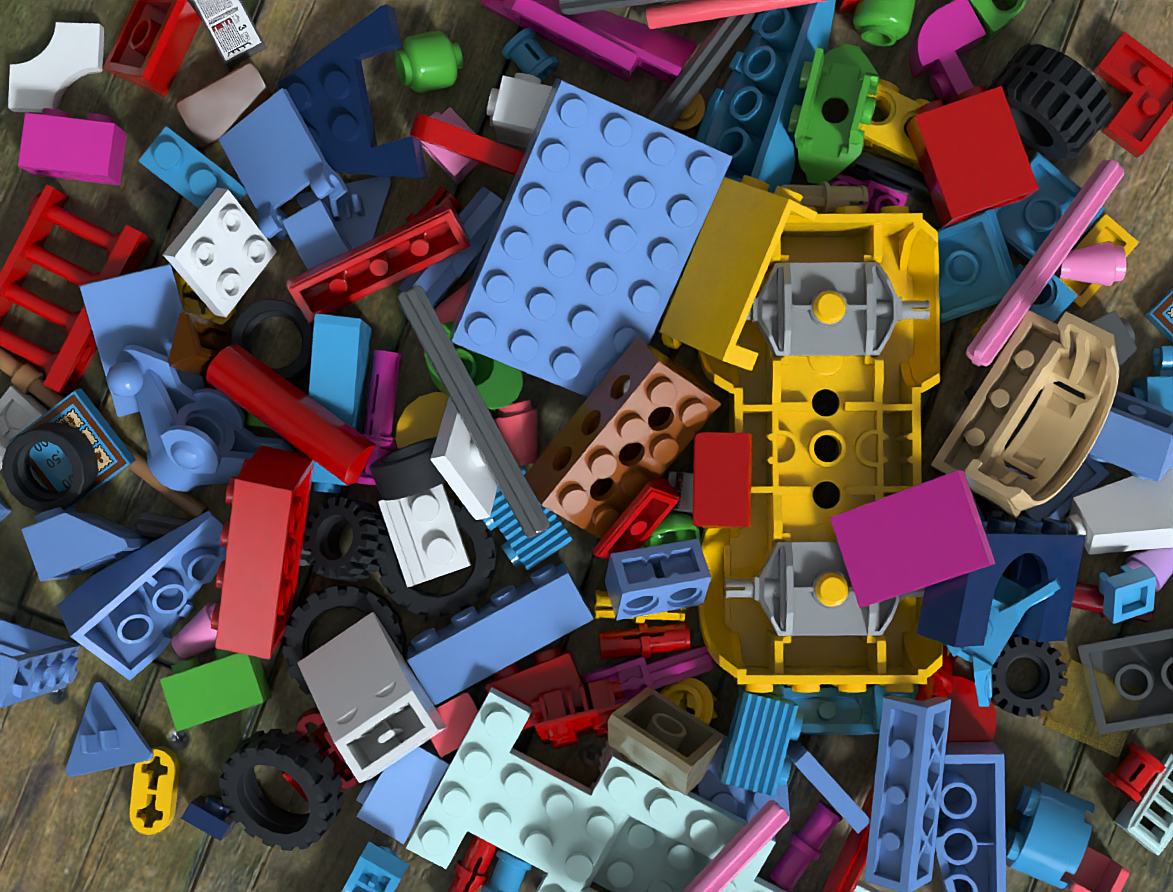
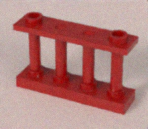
(125, 254)

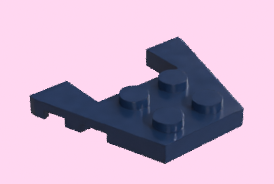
(336, 105)

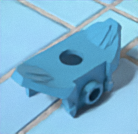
(1007, 609)

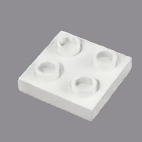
(220, 252)

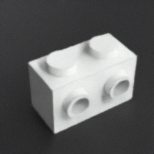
(517, 108)

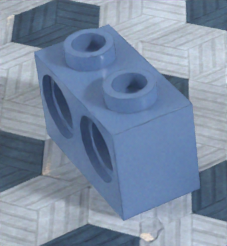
(657, 579)

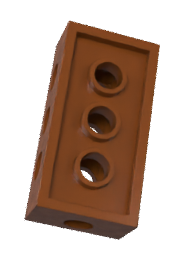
(621, 438)

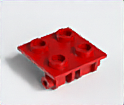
(564, 729)

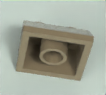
(663, 740)

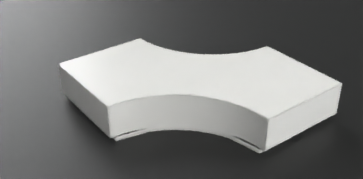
(72, 53)

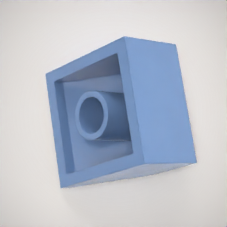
(76, 542)

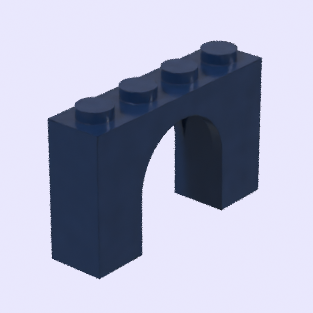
(1037, 551)

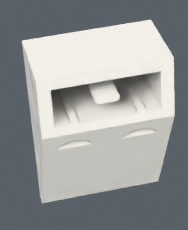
(369, 698)

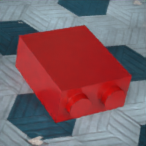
(971, 154)

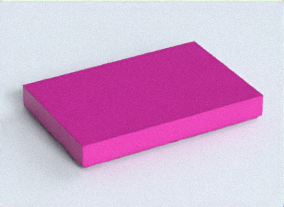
(912, 539)

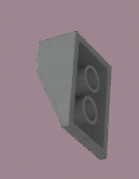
(1141, 661)

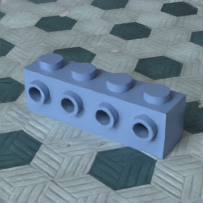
(498, 632)

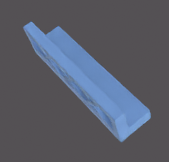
(907, 792)

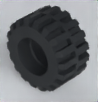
(1053, 101)

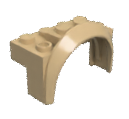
(1059, 426)

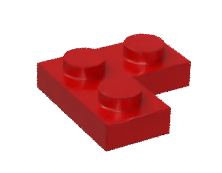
(1148, 89)

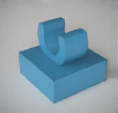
(1127, 593)

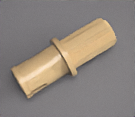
(827, 197)

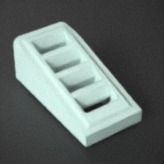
(1133, 812)

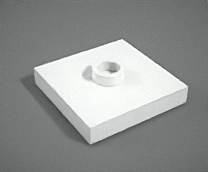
(463, 464)

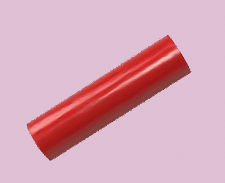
(379, 262)
(290, 413)

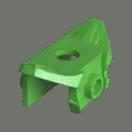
(826, 146)

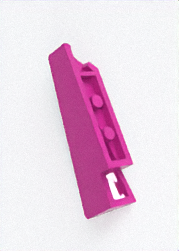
(602, 38)

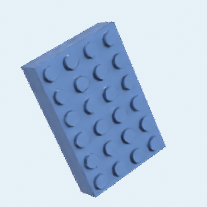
(587, 240)

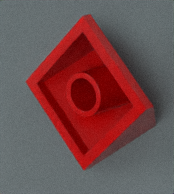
(153, 43)

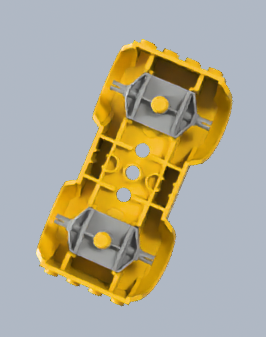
(851, 313)

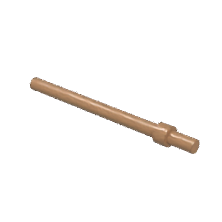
(31, 380)

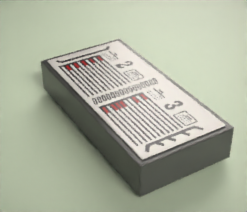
(230, 29)

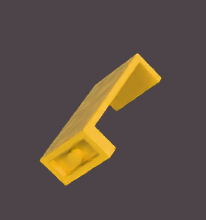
(729, 267)

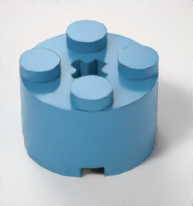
(1048, 833)

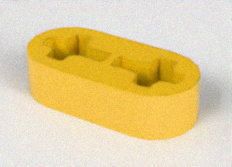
(165, 792)

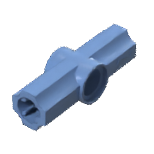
(478, 222)

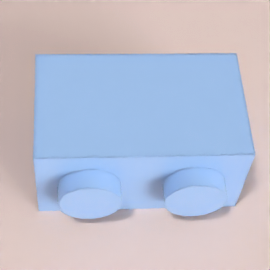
(402, 791)

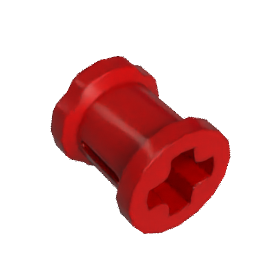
(1148, 767)

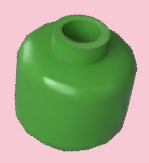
(883, 20)
(428, 61)

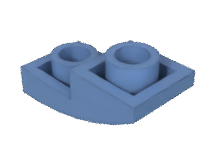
(315, 234)

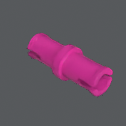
(805, 846)

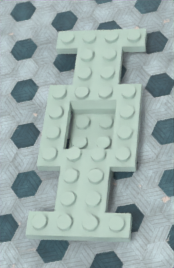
(616, 833)

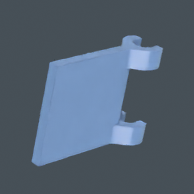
(278, 160)

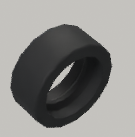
(279, 308)
(406, 471)
(20, 478)

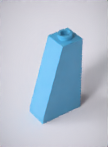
(339, 377)

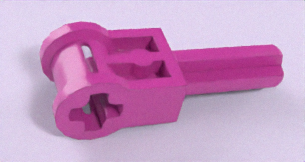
(637, 675)

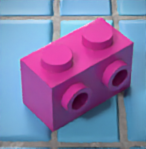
(72, 147)

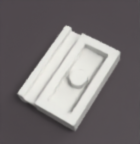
(425, 535)

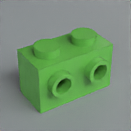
(214, 688)

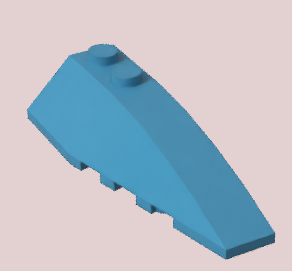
(756, 103)

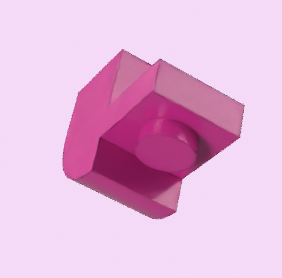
(940, 42)

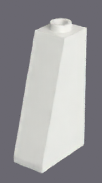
(1125, 515)

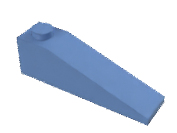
(136, 602)

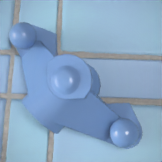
(189, 433)

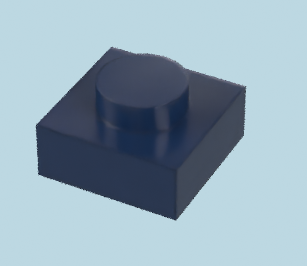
(210, 816)

